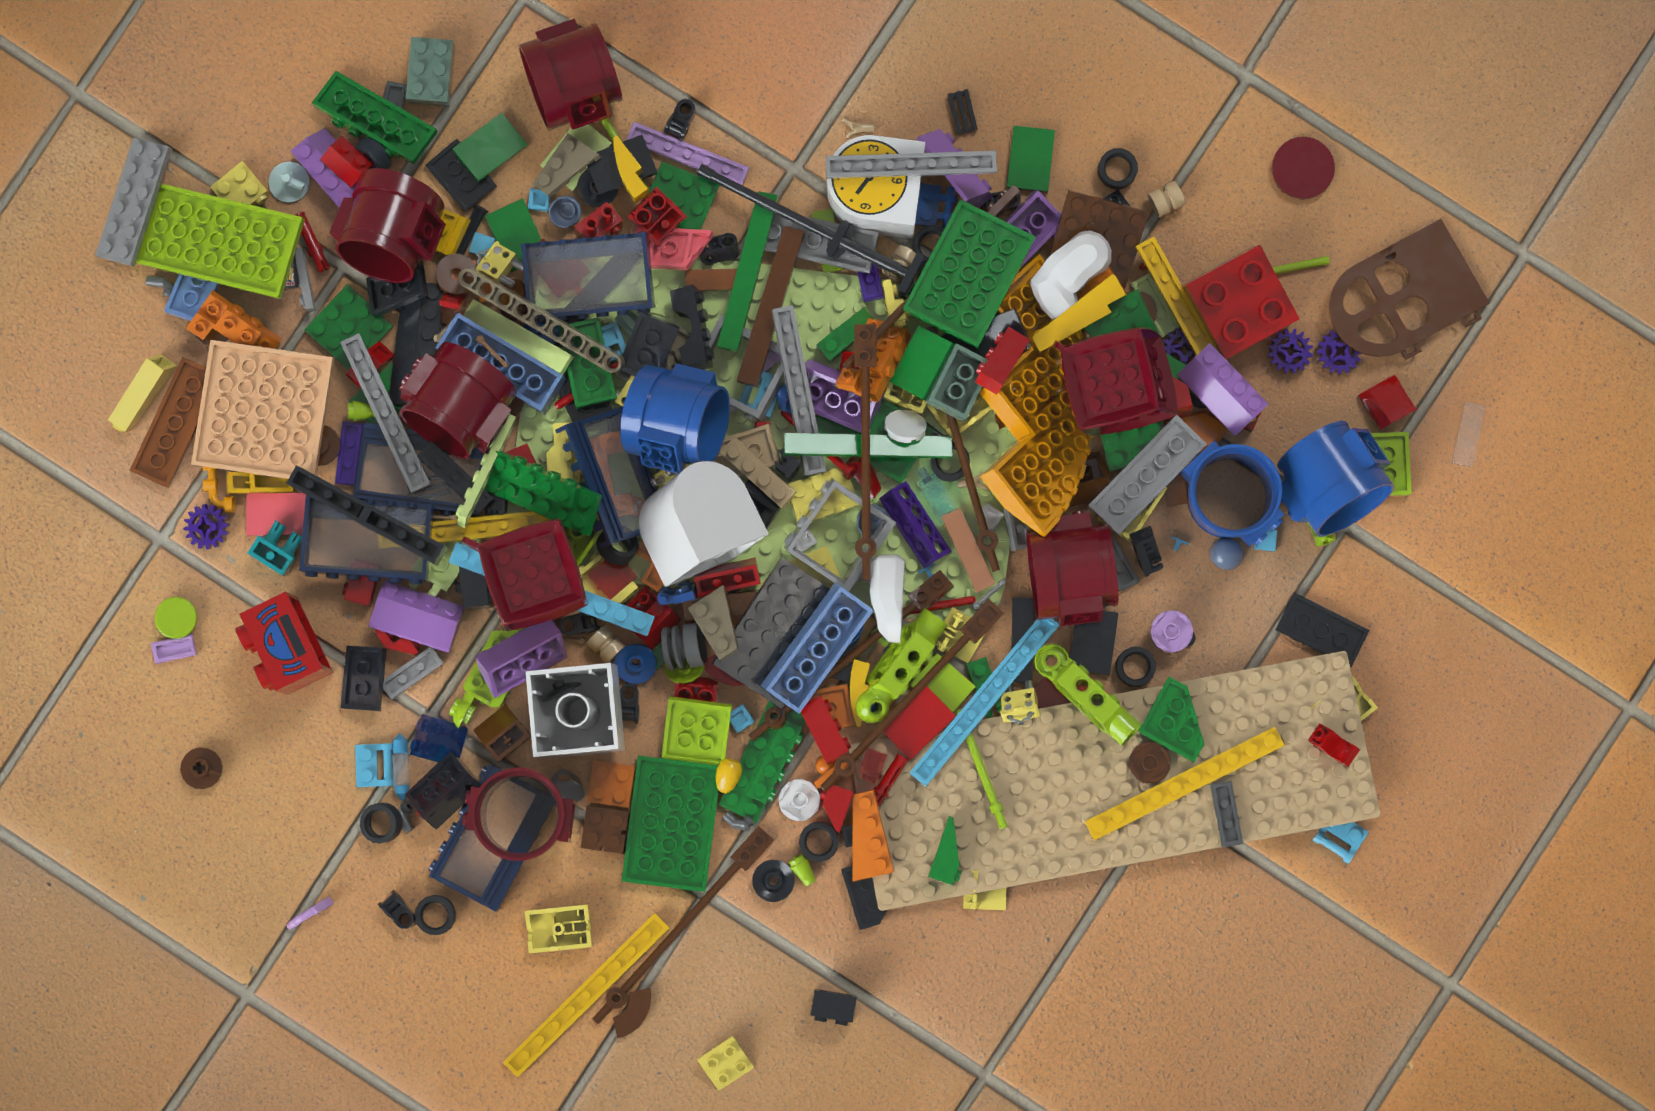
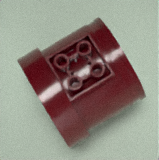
(570, 75)
(388, 225)
(456, 400)
(1072, 570)
(478, 801)

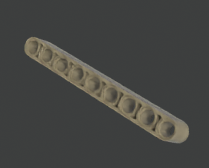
(531, 319)

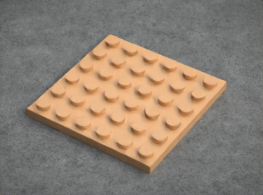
(262, 410)

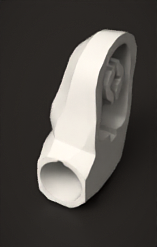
(1070, 271)
(887, 594)

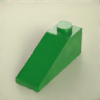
(842, 337)
(946, 861)

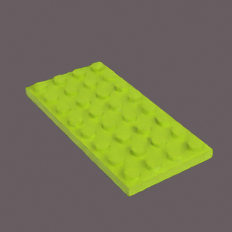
(220, 241)

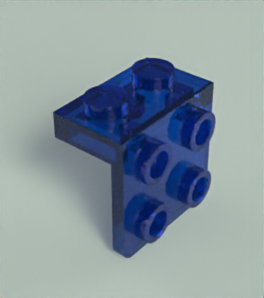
(437, 738)

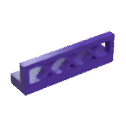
(912, 526)

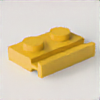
(453, 232)

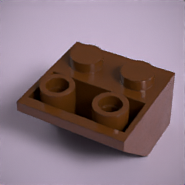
(502, 733)

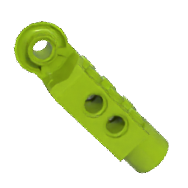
(899, 665)
(1068, 677)
(476, 687)

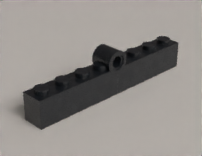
(367, 515)

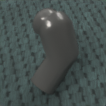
(160, 282)
(406, 810)
(736, 823)

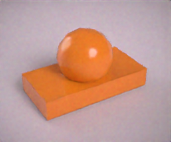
(825, 770)

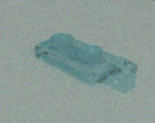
(935, 494)

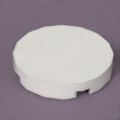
(905, 426)
(799, 800)

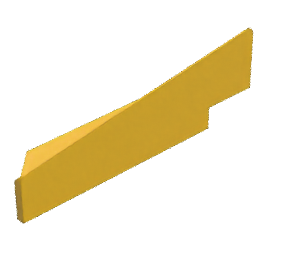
(1081, 314)

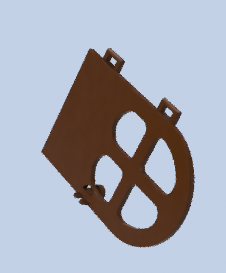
(1435, 275)

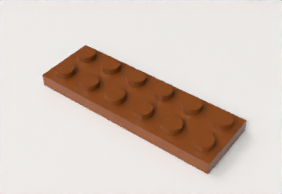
(172, 426)

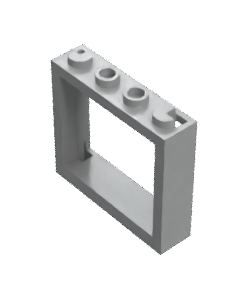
(771, 392)
(804, 521)

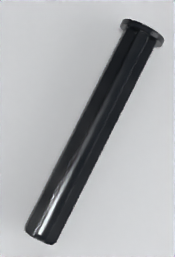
(476, 218)

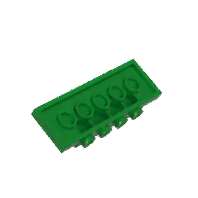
(374, 118)
(544, 492)
(764, 765)

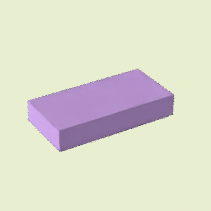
(174, 649)

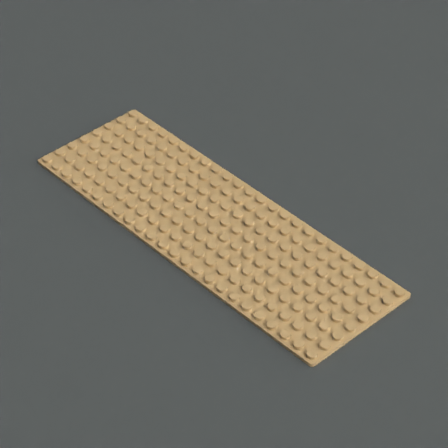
(1067, 770)

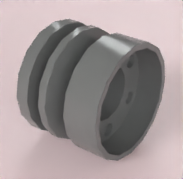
(679, 647)

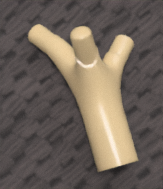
(857, 127)
(978, 482)

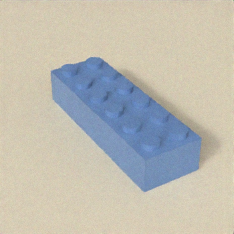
(532, 379)
(817, 647)

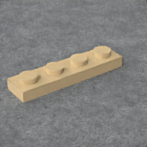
(758, 472)

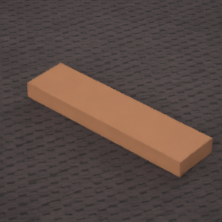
(967, 550)

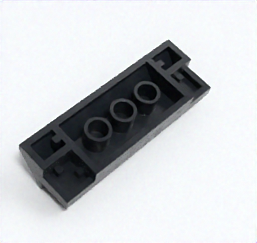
(415, 337)

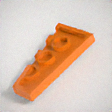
(870, 844)

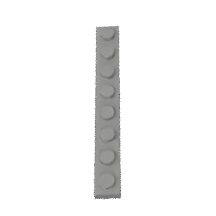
(911, 164)
(796, 381)
(385, 413)

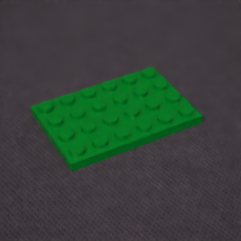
(969, 273)
(671, 824)

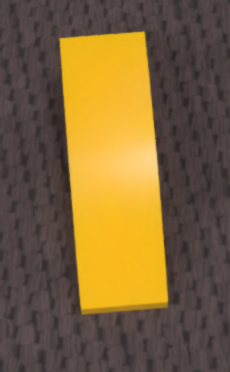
(629, 171)
(253, 483)
(858, 686)

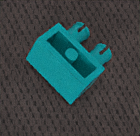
(269, 553)

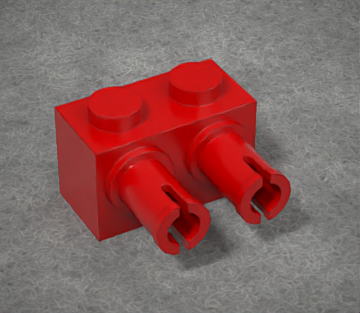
(600, 223)

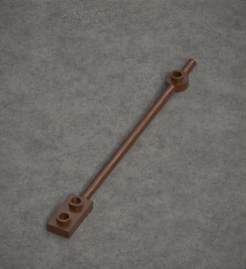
(1006, 198)
(865, 357)
(972, 490)
(921, 598)
(973, 630)
(744, 858)

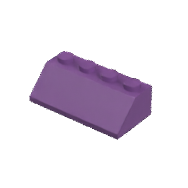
(309, 155)
(967, 185)
(1037, 218)
(1222, 389)
(835, 403)
(416, 616)
(527, 650)

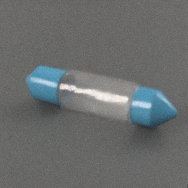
(401, 766)

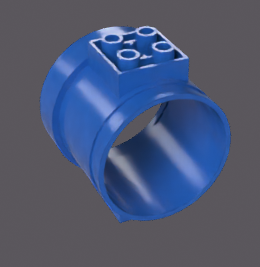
(674, 417)
(1261, 466)
(1334, 478)

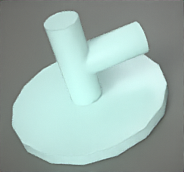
(289, 182)

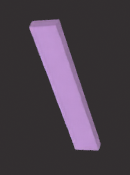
(687, 153)

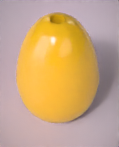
(728, 775)

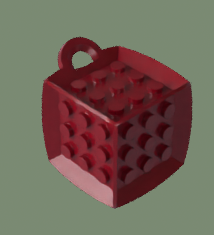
(1118, 381)
(531, 574)

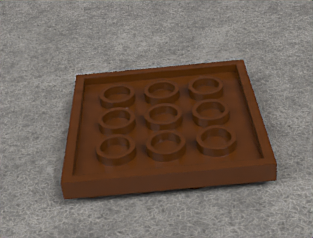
(1114, 221)

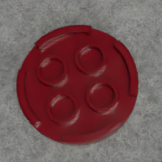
(1303, 168)

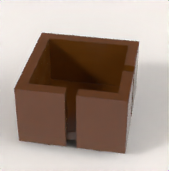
(604, 829)

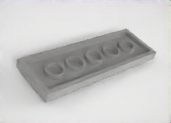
(133, 202)
(814, 246)
(1147, 474)

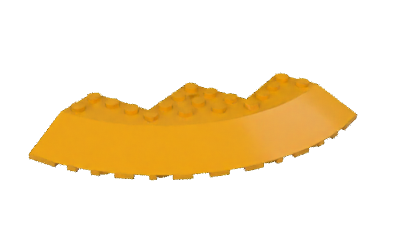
(1050, 453)

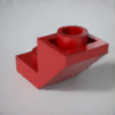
(380, 356)
(402, 645)
(1333, 745)

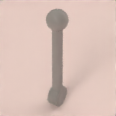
(976, 605)

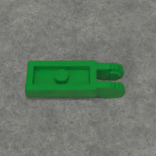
(979, 673)

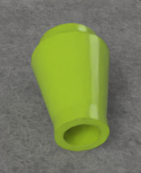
(359, 411)
(801, 867)

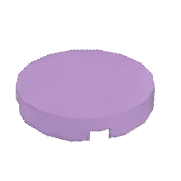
(1171, 631)

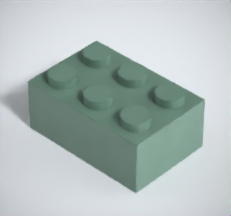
(430, 71)
(956, 385)

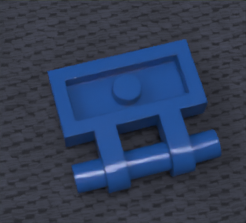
(928, 205)
(683, 592)

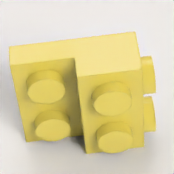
(241, 186)
(891, 303)
(822, 557)

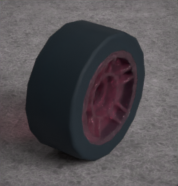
(374, 153)

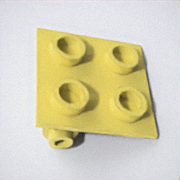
(955, 620)
(985, 900)
(725, 1063)

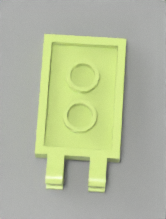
(444, 574)

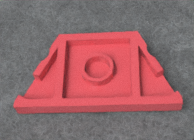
(679, 248)

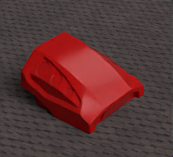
(661, 216)
(1387, 402)
(698, 689)

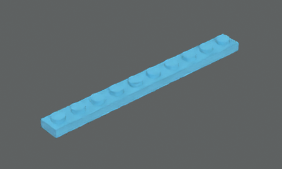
(598, 606)
(983, 700)

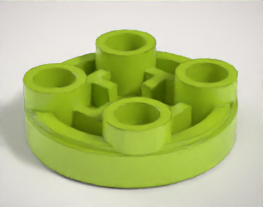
(176, 617)

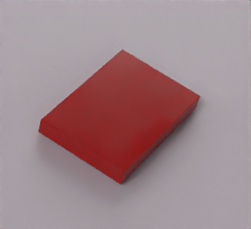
(919, 723)

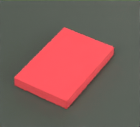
(265, 508)

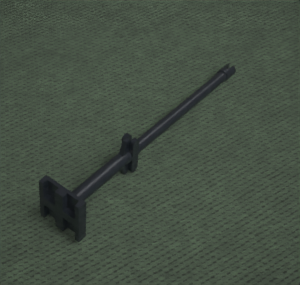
(840, 240)

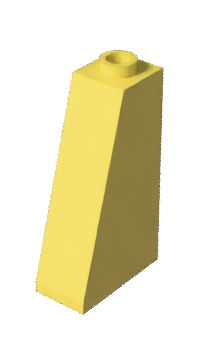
(142, 392)

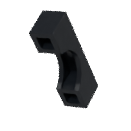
(689, 304)

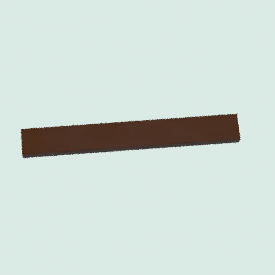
(772, 298)

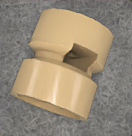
(1167, 198)
(903, 256)
(605, 644)

